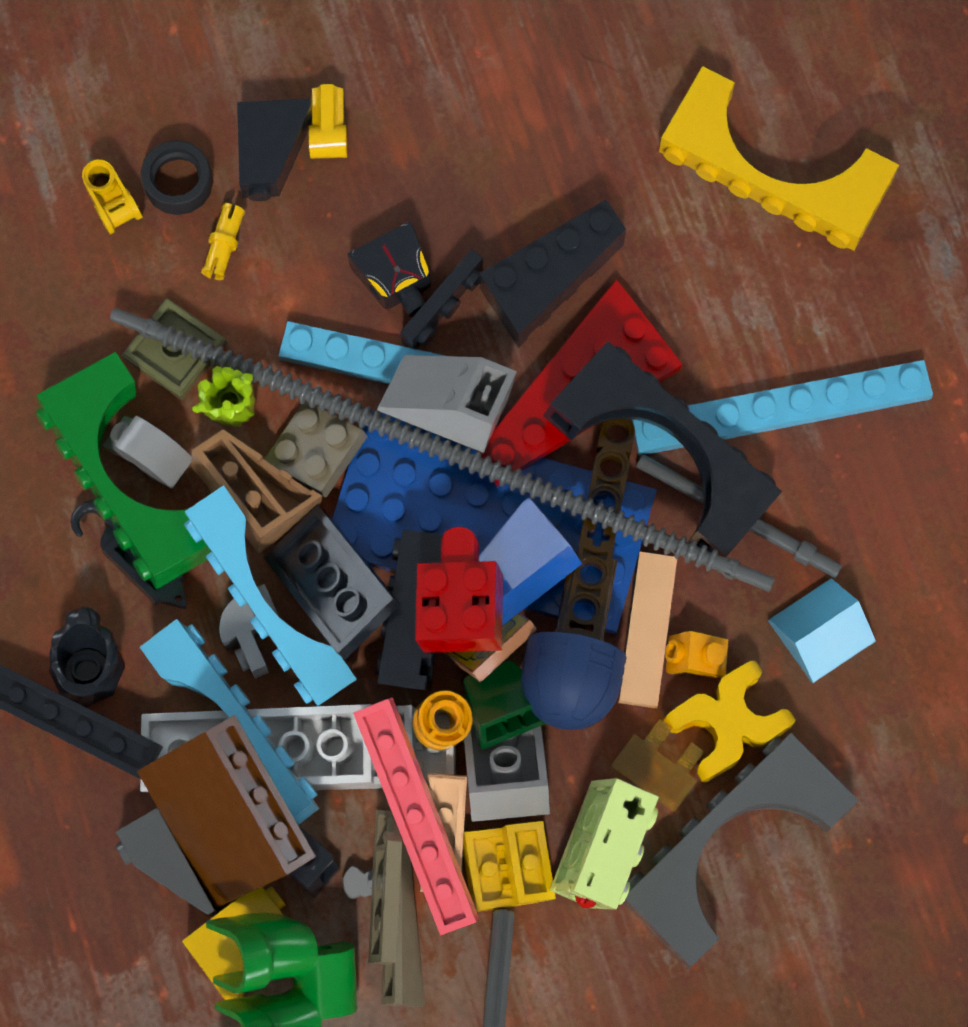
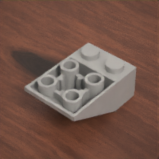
(450, 396)

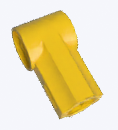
(328, 130)

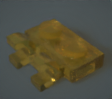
(654, 772)

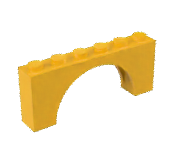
(833, 208)

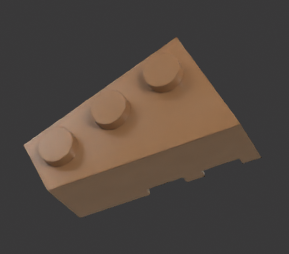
(262, 492)

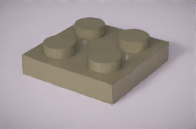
(316, 448)

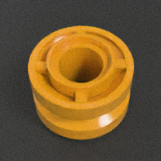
(456, 710)

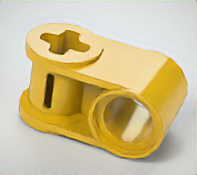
(112, 200)

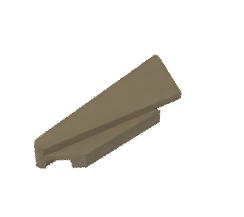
(393, 917)

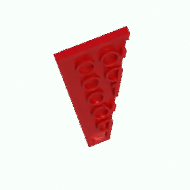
(524, 432)

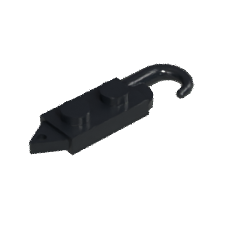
(124, 561)

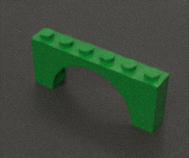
(78, 416)

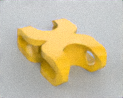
(729, 721)

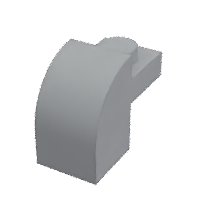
(148, 450)
(237, 630)

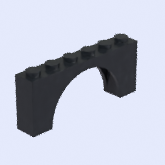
(618, 389)

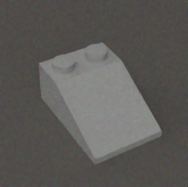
(507, 777)

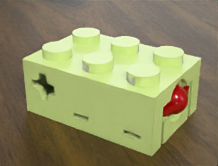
(605, 844)

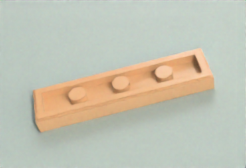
(648, 630)

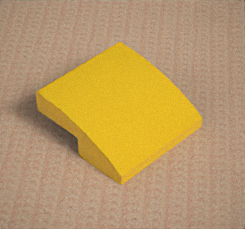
(508, 866)

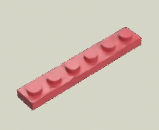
(416, 816)

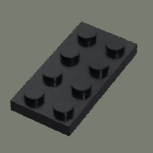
(332, 581)

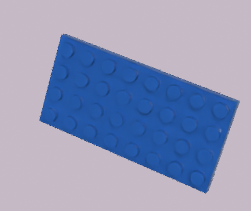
(403, 489)

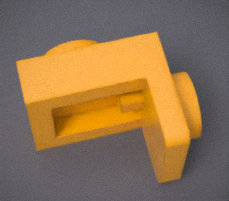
(696, 654)

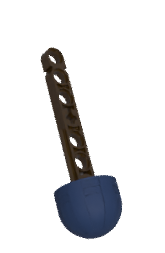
(571, 672)

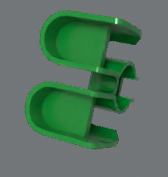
(279, 949)

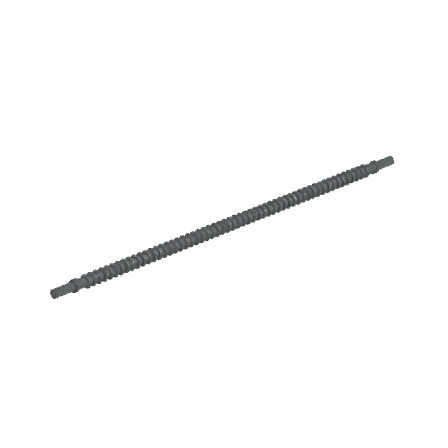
(168, 336)

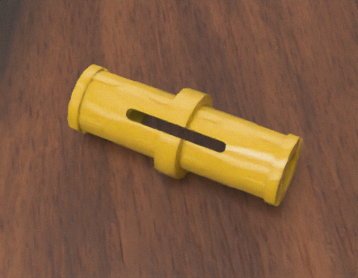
(223, 241)

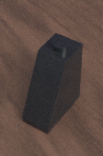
(269, 144)

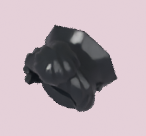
(85, 658)

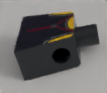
(393, 269)

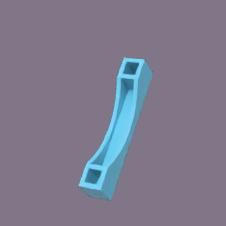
(223, 529)
(183, 663)

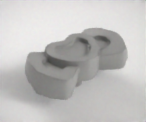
(357, 883)

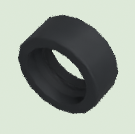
(169, 152)

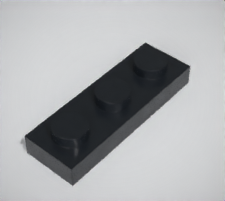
(443, 301)

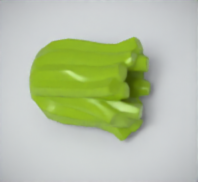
(225, 388)

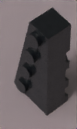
(548, 271)
(402, 658)

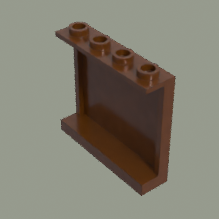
(226, 813)

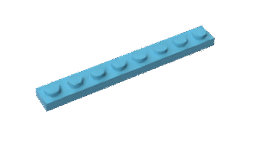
(799, 404)

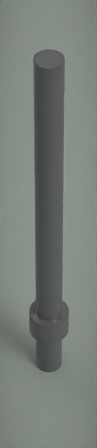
(803, 552)

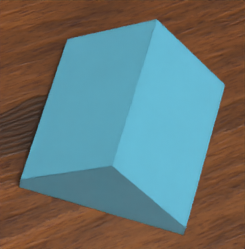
(823, 629)

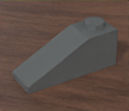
(158, 855)

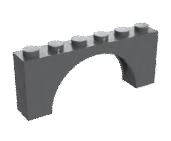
(785, 781)

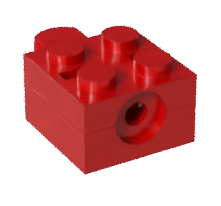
(454, 598)

